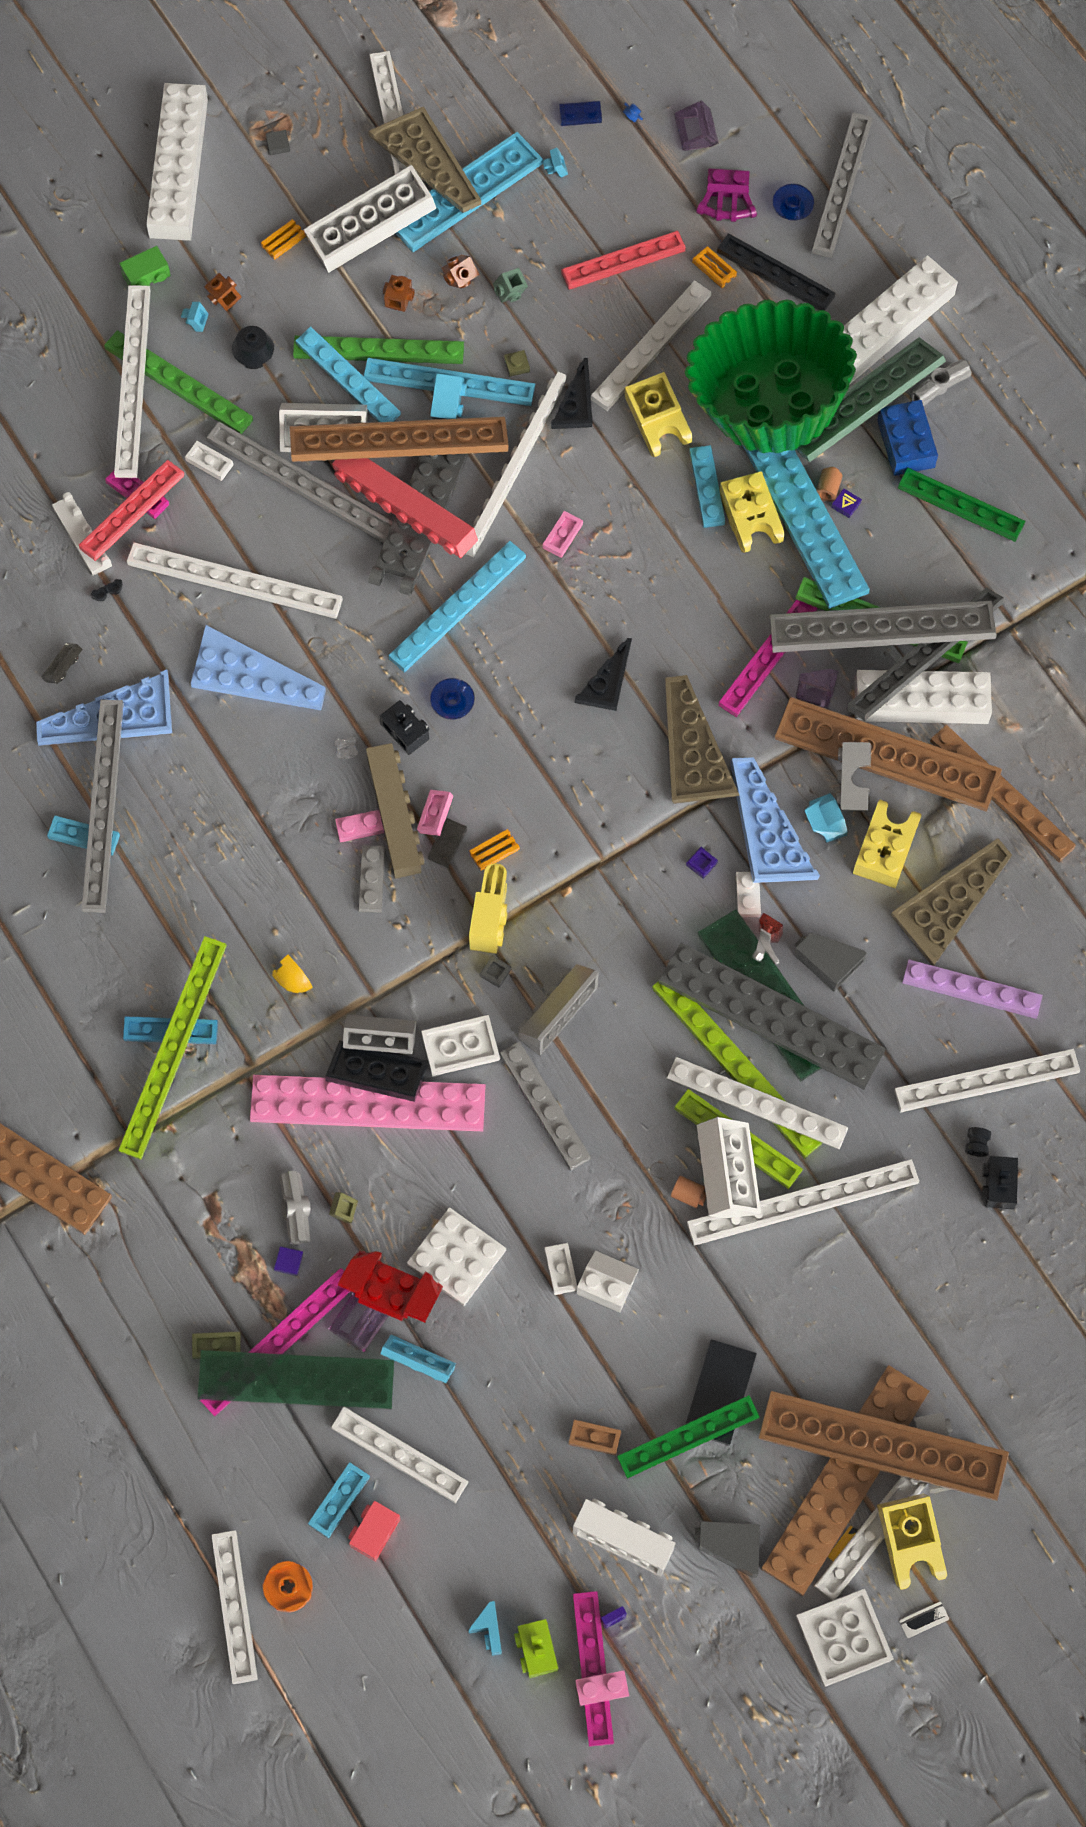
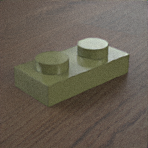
(215, 1342)

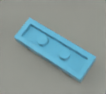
(74, 833)
(418, 1358)
(339, 1500)

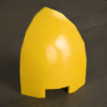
(291, 976)

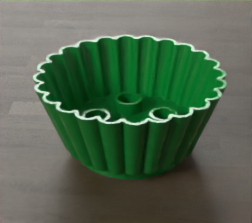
(771, 373)

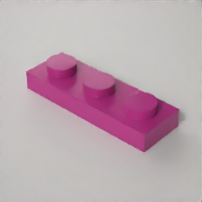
(127, 486)

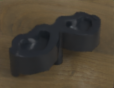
(113, 588)

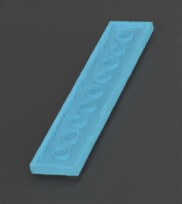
(810, 526)

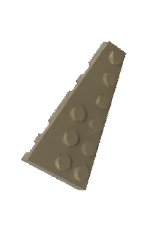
(418, 143)
(695, 758)
(943, 907)

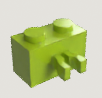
(537, 1648)

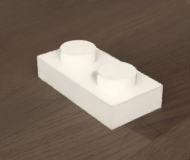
(209, 460)
(747, 895)
(561, 1268)

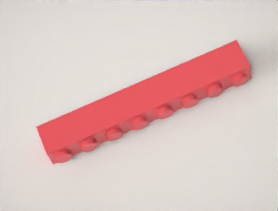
(407, 504)

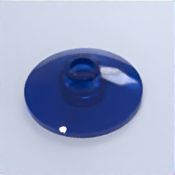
(793, 195)
(455, 690)

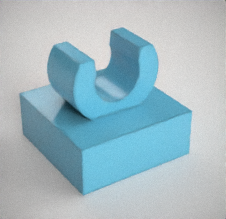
(555, 163)
(196, 316)

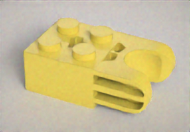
(660, 417)
(750, 509)
(886, 840)
(489, 911)
(915, 1544)

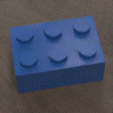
(907, 437)

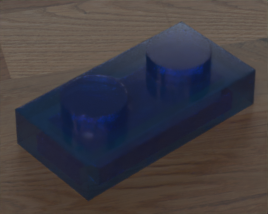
(580, 113)

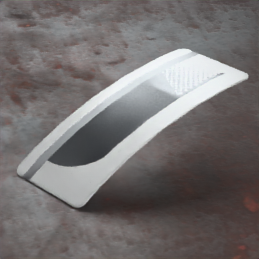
(924, 1619)

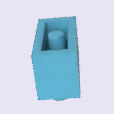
(447, 397)

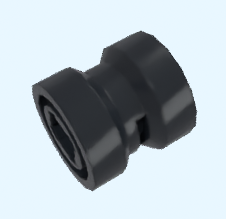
(978, 1141)

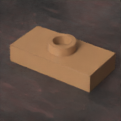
(594, 1437)

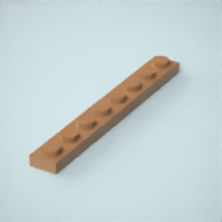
(1012, 801)

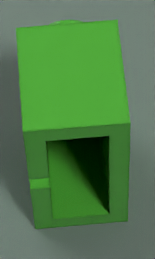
(145, 268)

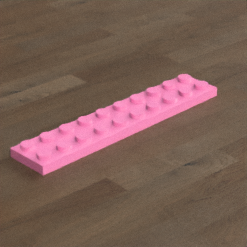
(327, 1103)

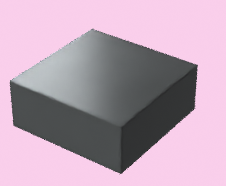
(278, 142)
(495, 971)

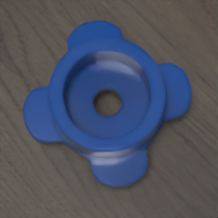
(632, 112)

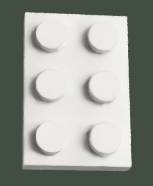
(460, 1045)

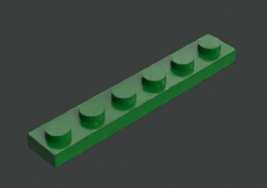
(961, 504)
(688, 1436)

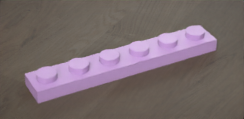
(972, 989)

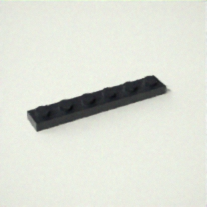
(775, 272)

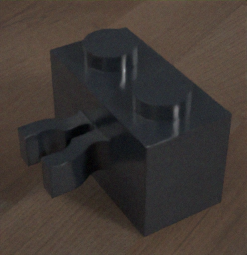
(405, 727)
(1001, 1182)

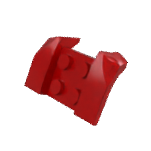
(389, 1288)

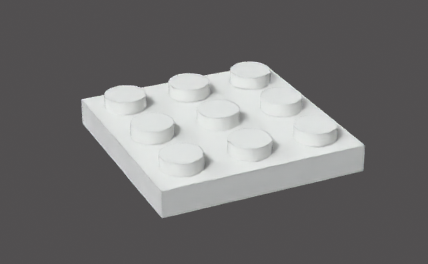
(457, 1256)
(844, 1637)

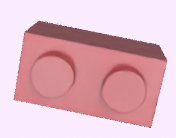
(374, 1530)

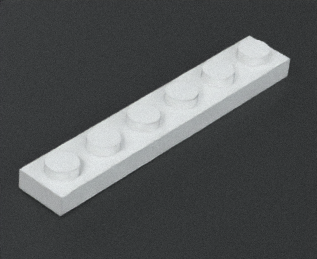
(399, 1455)
(234, 1607)

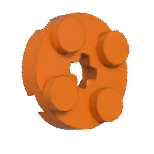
(275, 1580)

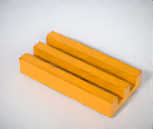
(280, 237)
(714, 271)
(485, 845)

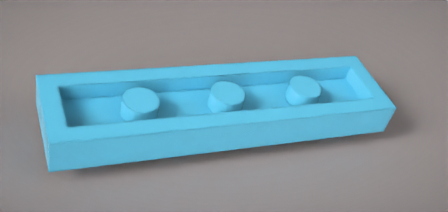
(707, 486)

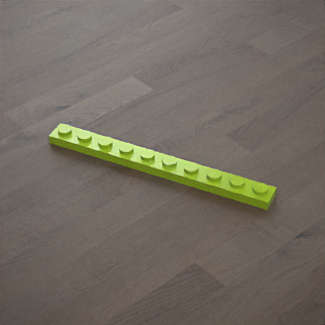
(172, 1048)
(728, 1056)

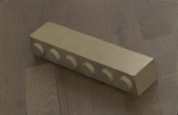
(394, 811)

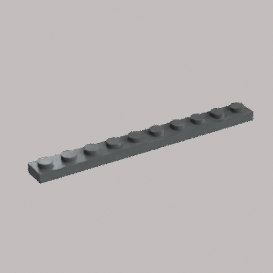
(908, 669)

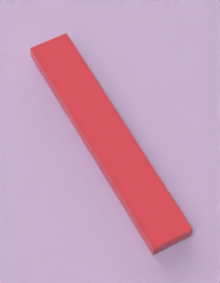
(623, 260)
(131, 510)

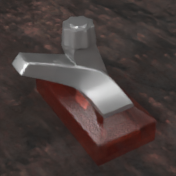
(770, 932)

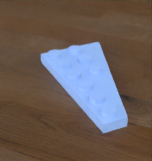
(238, 670)
(144, 714)
(767, 832)

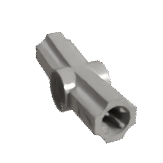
(949, 376)
(295, 1208)

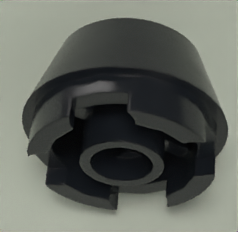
(252, 347)

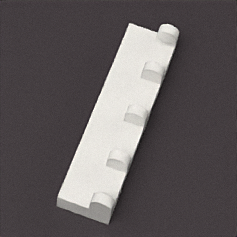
(78, 530)

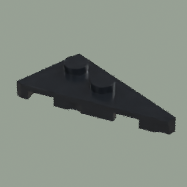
(576, 408)
(605, 687)

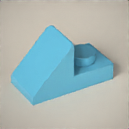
(488, 1622)

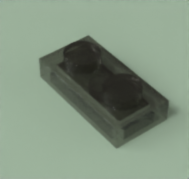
(65, 658)
(447, 843)

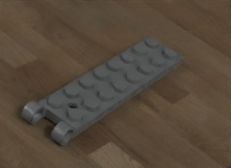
(435, 479)

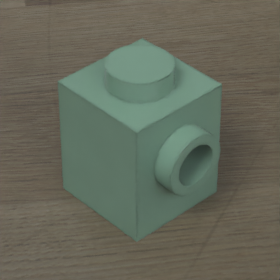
(510, 285)

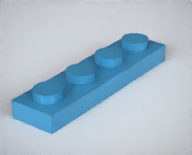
(154, 1029)

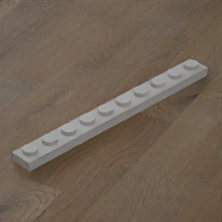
(300, 481)
(102, 806)

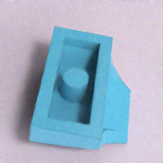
(826, 818)

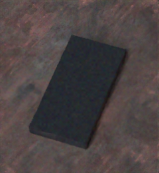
(377, 1072)
(721, 1382)

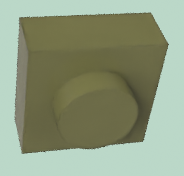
(516, 363)
(343, 1207)

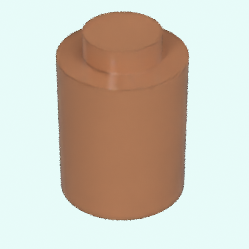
(829, 483)
(689, 1192)

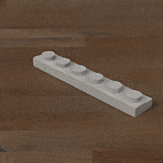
(545, 1105)

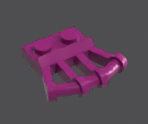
(727, 184)

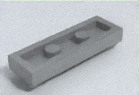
(372, 879)

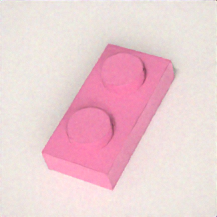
(562, 534)
(435, 812)
(359, 826)
(602, 1688)

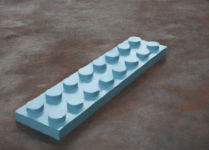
(489, 177)

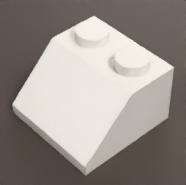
(607, 1281)

